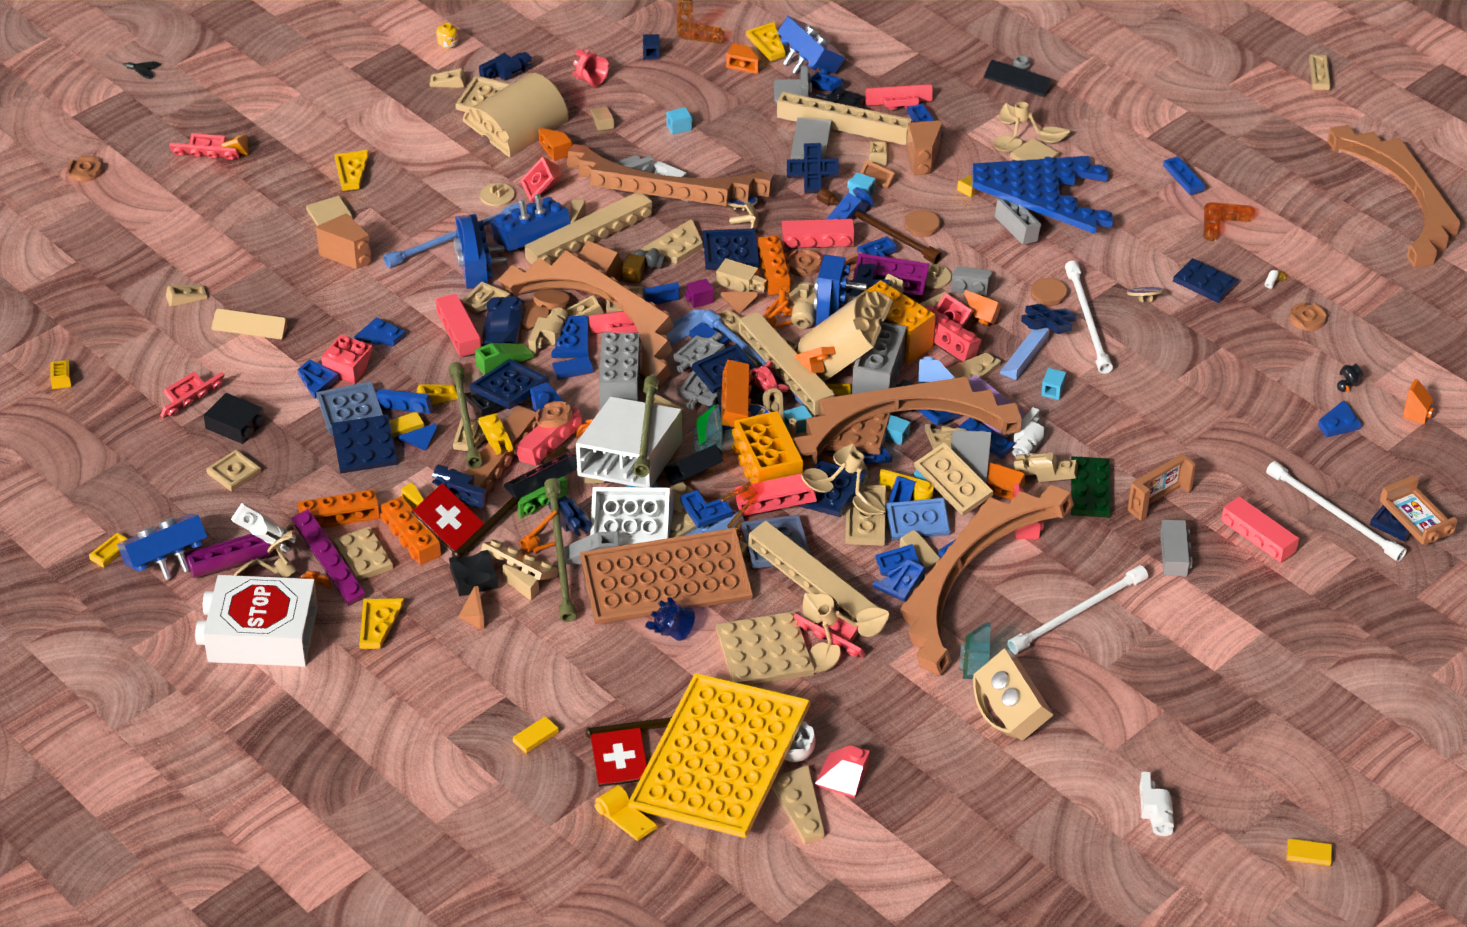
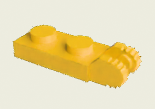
(495, 433)

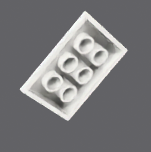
(632, 512)

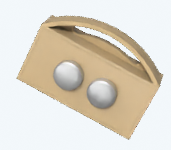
(1010, 695)

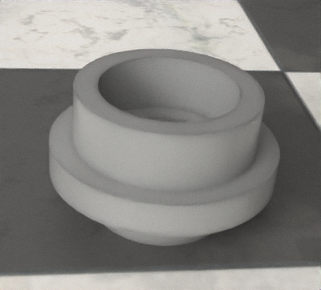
(1021, 62)

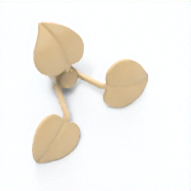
(1018, 114)
(853, 462)
(283, 565)
(819, 609)

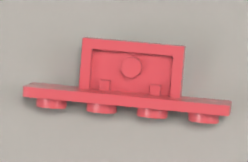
(899, 95)
(205, 145)
(613, 322)
(186, 390)
(841, 634)

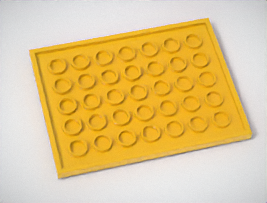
(719, 755)

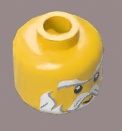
(447, 35)

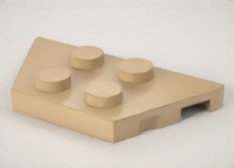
(678, 243)

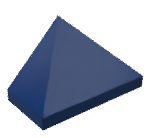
(418, 438)
(901, 490)

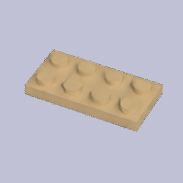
(953, 479)
(866, 528)

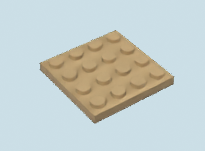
(764, 649)

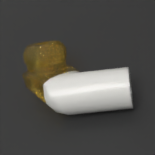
(1273, 276)

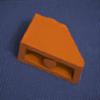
(742, 58)
(555, 143)
(983, 308)
(1418, 403)

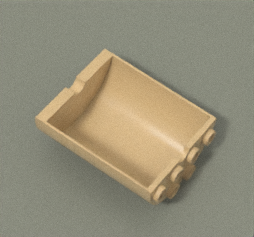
(517, 113)
(849, 330)

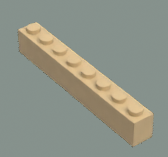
(845, 117)
(590, 228)
(773, 347)
(806, 570)

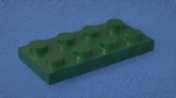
(1091, 487)

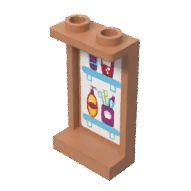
(1159, 483)
(1416, 511)

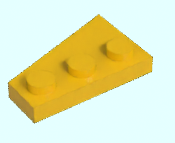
(767, 41)
(351, 168)
(377, 620)

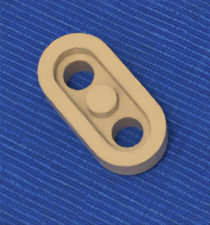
(776, 403)

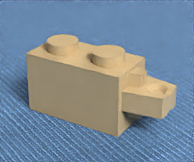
(740, 277)

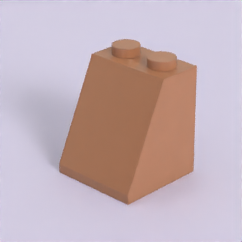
(923, 145)
(344, 242)
(603, 259)

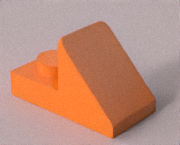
(814, 358)

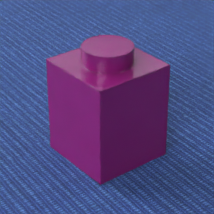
(699, 293)

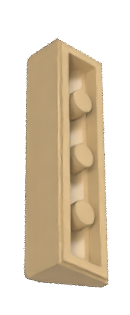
(249, 324)

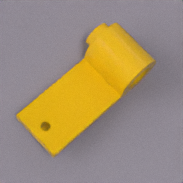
(921, 491)
(615, 807)

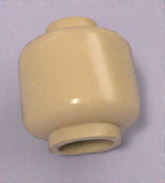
(803, 315)

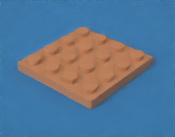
(866, 436)

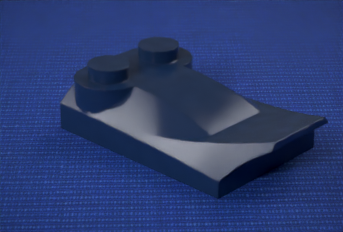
(503, 320)

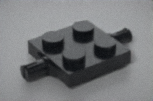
(844, 97)

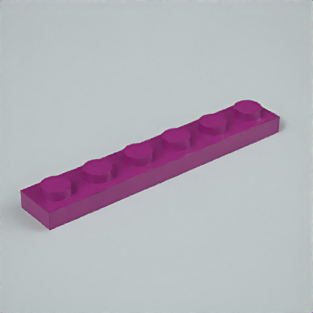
(328, 557)

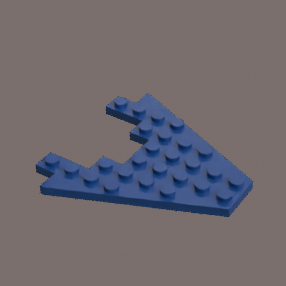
(1036, 187)

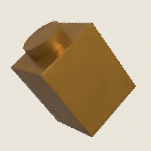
(634, 268)

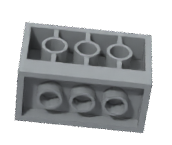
(883, 363)
(619, 366)

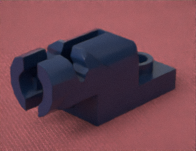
(505, 66)
(460, 485)
(572, 516)

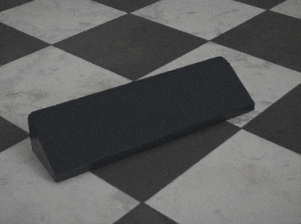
(1018, 78)
(536, 477)

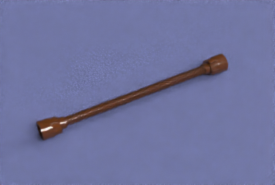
(930, 253)

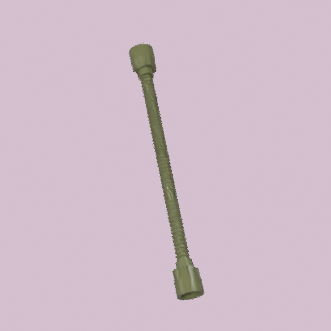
(472, 455)
(642, 464)
(567, 608)

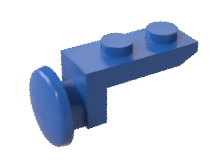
(851, 203)

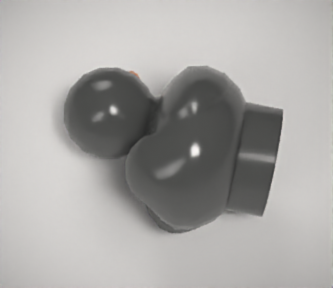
(652, 258)

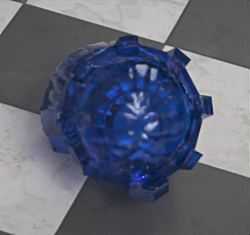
(672, 620)

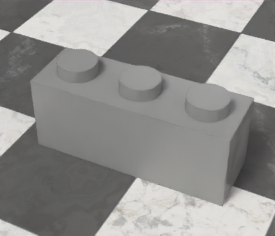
(1017, 221)
(1175, 548)

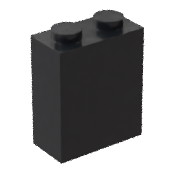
(234, 418)
(694, 464)

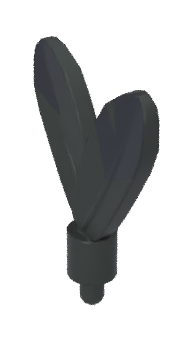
(143, 68)

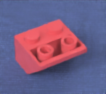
(347, 358)

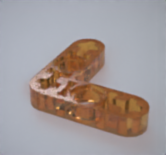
(692, 29)
(1240, 213)

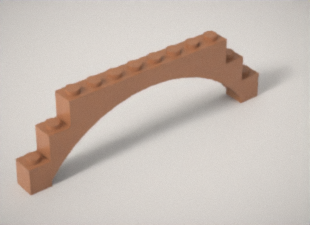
(1398, 160)
(704, 190)
(576, 274)
(942, 395)
(990, 523)

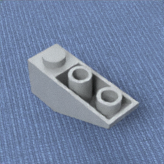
(593, 542)

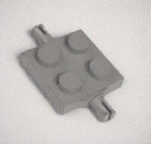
(697, 349)
(696, 392)

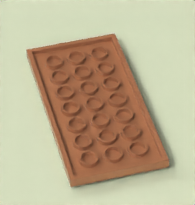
(689, 569)

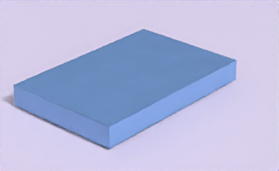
(924, 516)

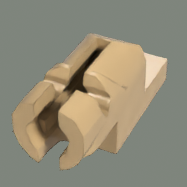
(547, 329)
(1046, 466)

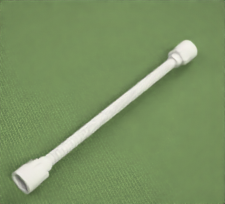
(1103, 360)
(1392, 549)
(1021, 642)

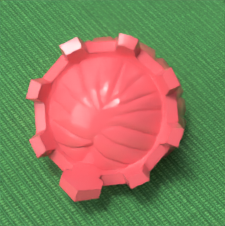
(591, 68)
(765, 378)

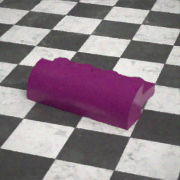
(911, 272)
(226, 554)

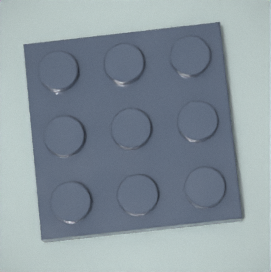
(348, 403)
(788, 525)

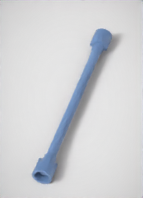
(394, 258)
(714, 321)

